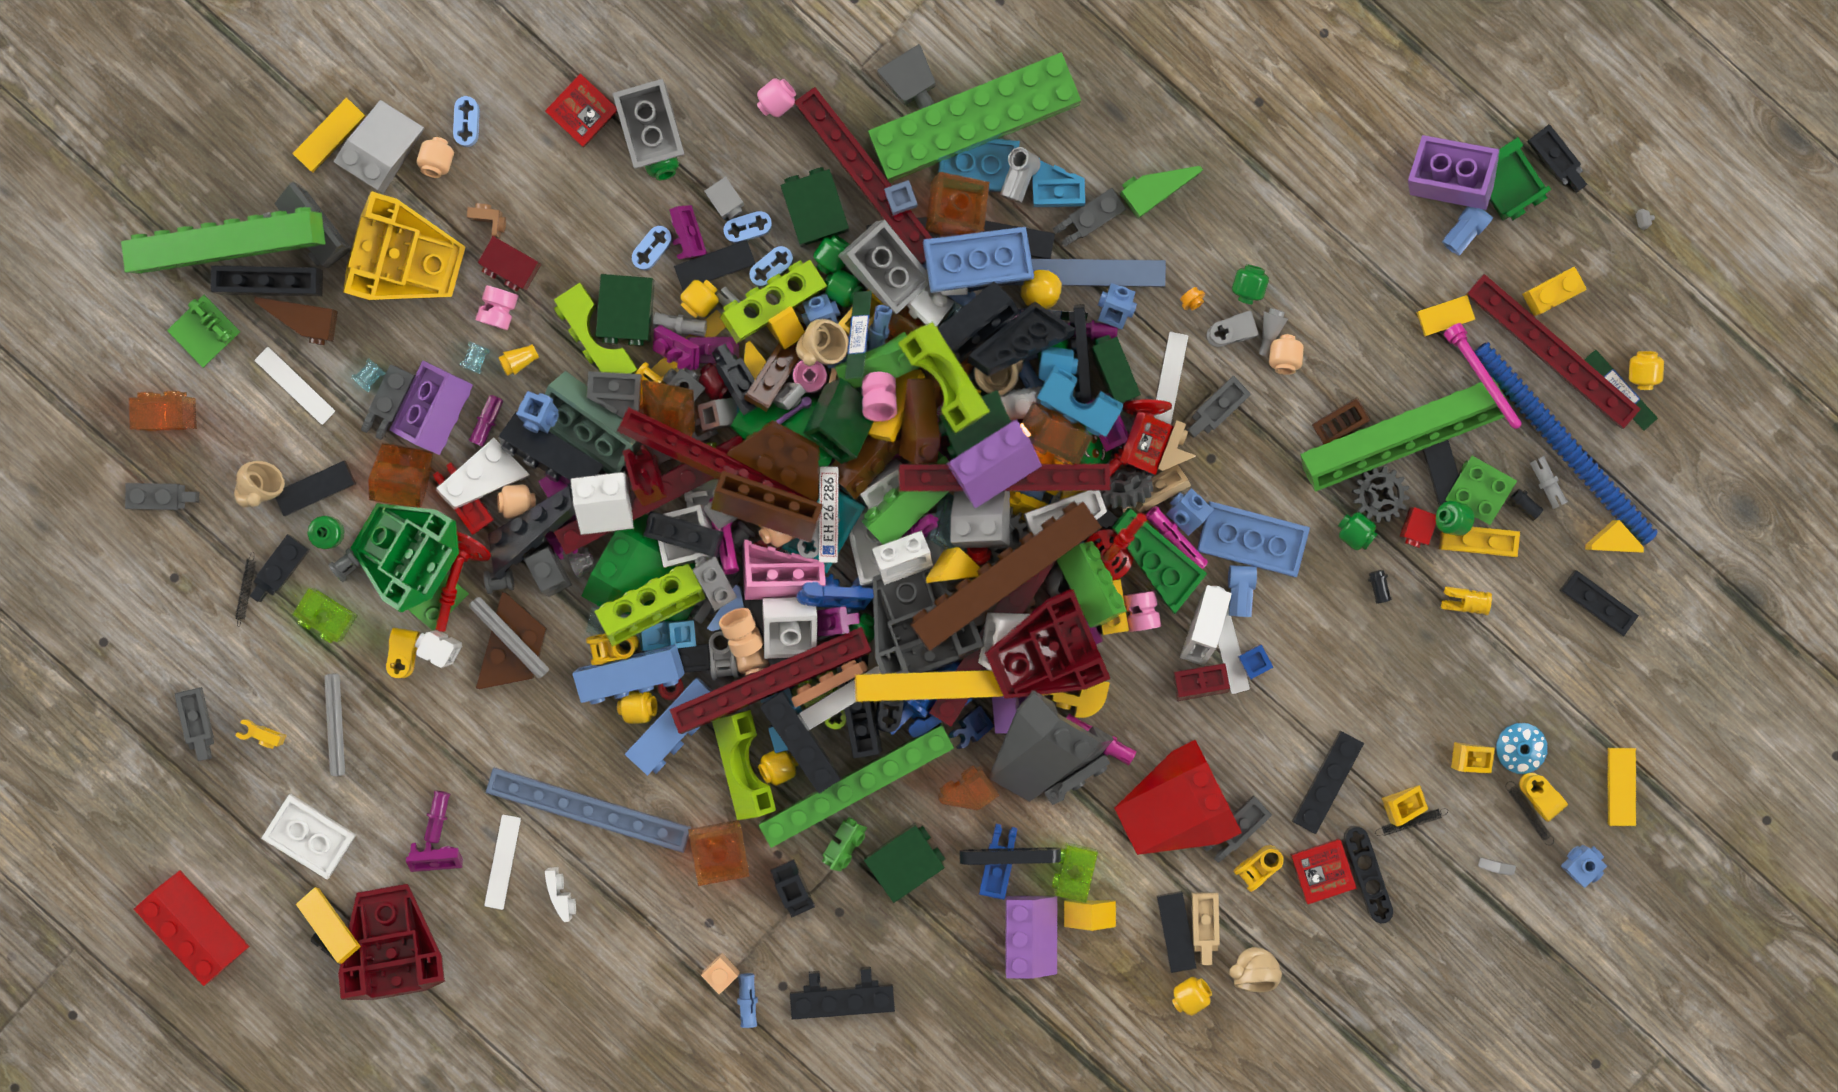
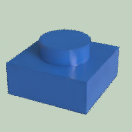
(1255, 661)

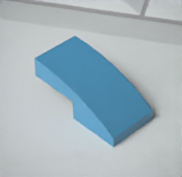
(668, 633)

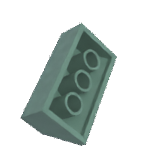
(588, 424)

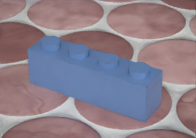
(637, 672)
(663, 734)

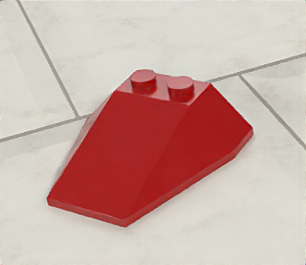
(1177, 806)

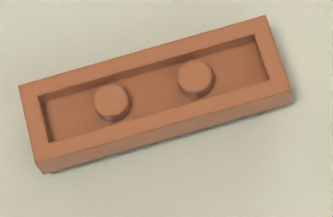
(828, 682)

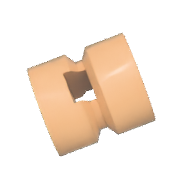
(741, 631)

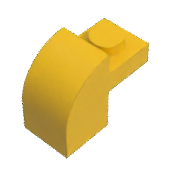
(1086, 702)

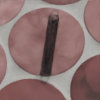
(243, 584)
(1527, 816)
(1389, 827)

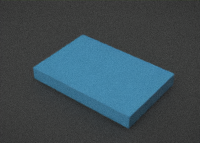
(983, 163)

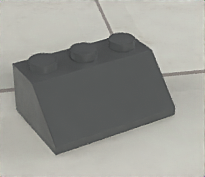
(335, 245)

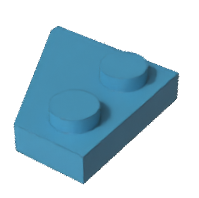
(1057, 188)

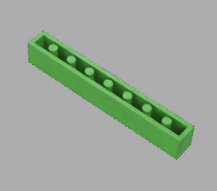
(224, 241)
(1400, 436)
(856, 785)

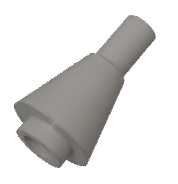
(1272, 325)

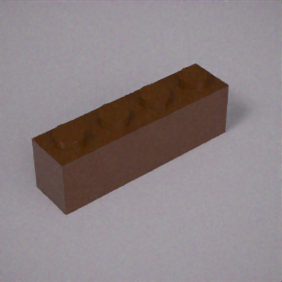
(766, 506)

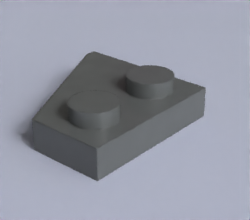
(615, 391)

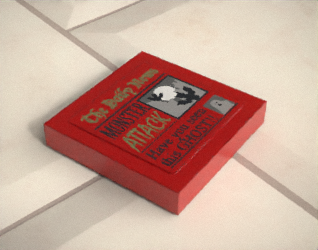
(581, 110)
(1146, 443)
(1323, 871)

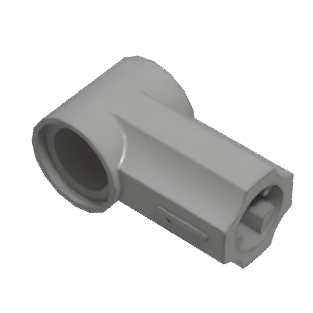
(1018, 175)

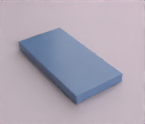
(978, 259)
(1253, 539)

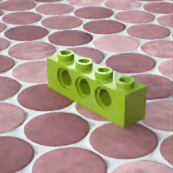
(742, 326)
(644, 617)

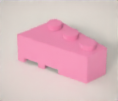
(777, 574)

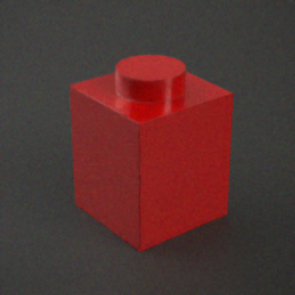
(1418, 527)

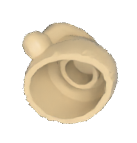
(822, 342)
(1002, 380)
(257, 483)
(1256, 970)

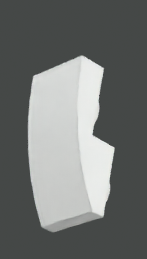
(562, 901)

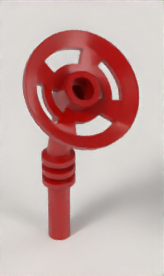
(1146, 406)
(1118, 548)
(448, 595)

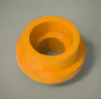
(1192, 299)

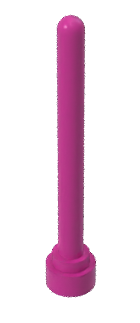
(1457, 336)

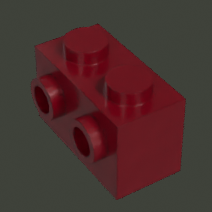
(509, 264)

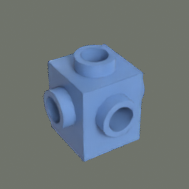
(1116, 305)
(820, 308)
(537, 412)
(1189, 511)
(1584, 865)

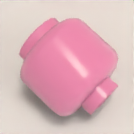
(776, 97)

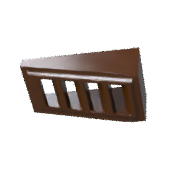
(1364, 418)

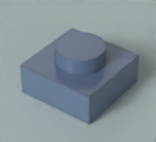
(900, 197)

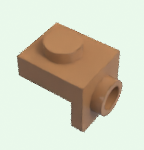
(484, 213)

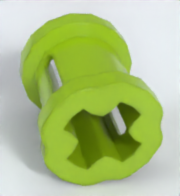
(836, 725)

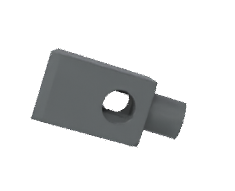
(909, 77)
(547, 570)

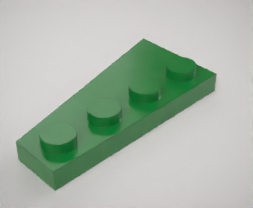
(1162, 563)

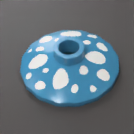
(1509, 746)

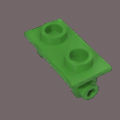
(839, 855)

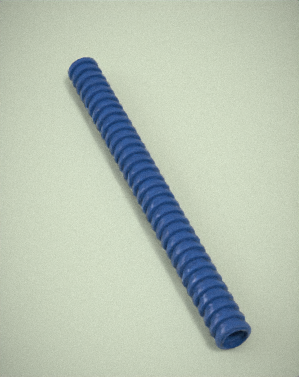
(1565, 445)

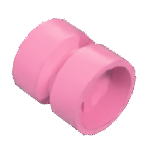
(496, 307)
(811, 378)
(879, 396)
(1144, 619)

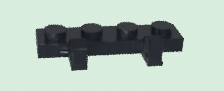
(823, 1002)

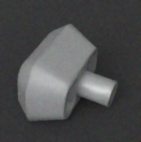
(1644, 219)

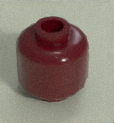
(713, 383)

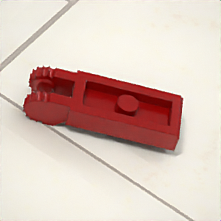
(473, 514)

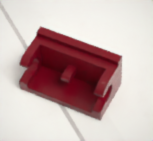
(645, 476)
(1201, 682)

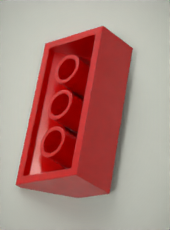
(191, 928)

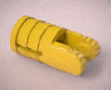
(1471, 601)

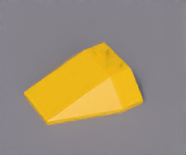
(400, 254)

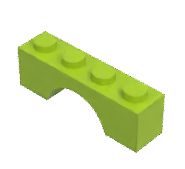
(578, 308)
(930, 351)
(748, 793)

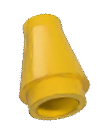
(517, 359)

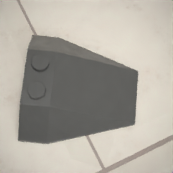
(897, 644)
(1043, 748)

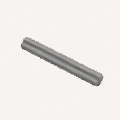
(508, 637)
(334, 724)

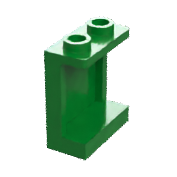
(1515, 183)

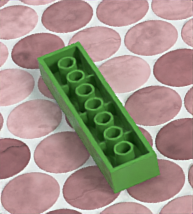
(974, 117)

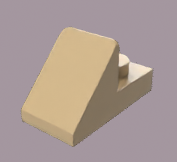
(1172, 455)

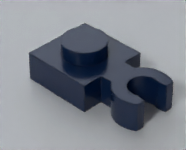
(974, 727)

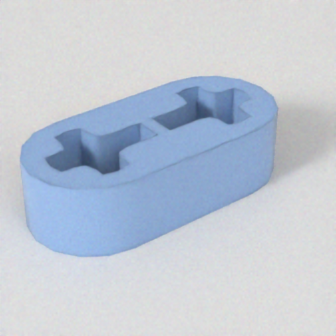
(460, 121)
(747, 220)
(656, 252)
(767, 261)

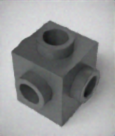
(688, 377)

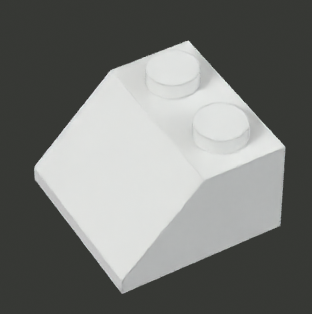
(602, 503)
(675, 555)
(788, 627)

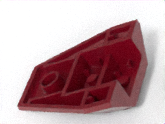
(1048, 652)
(395, 949)

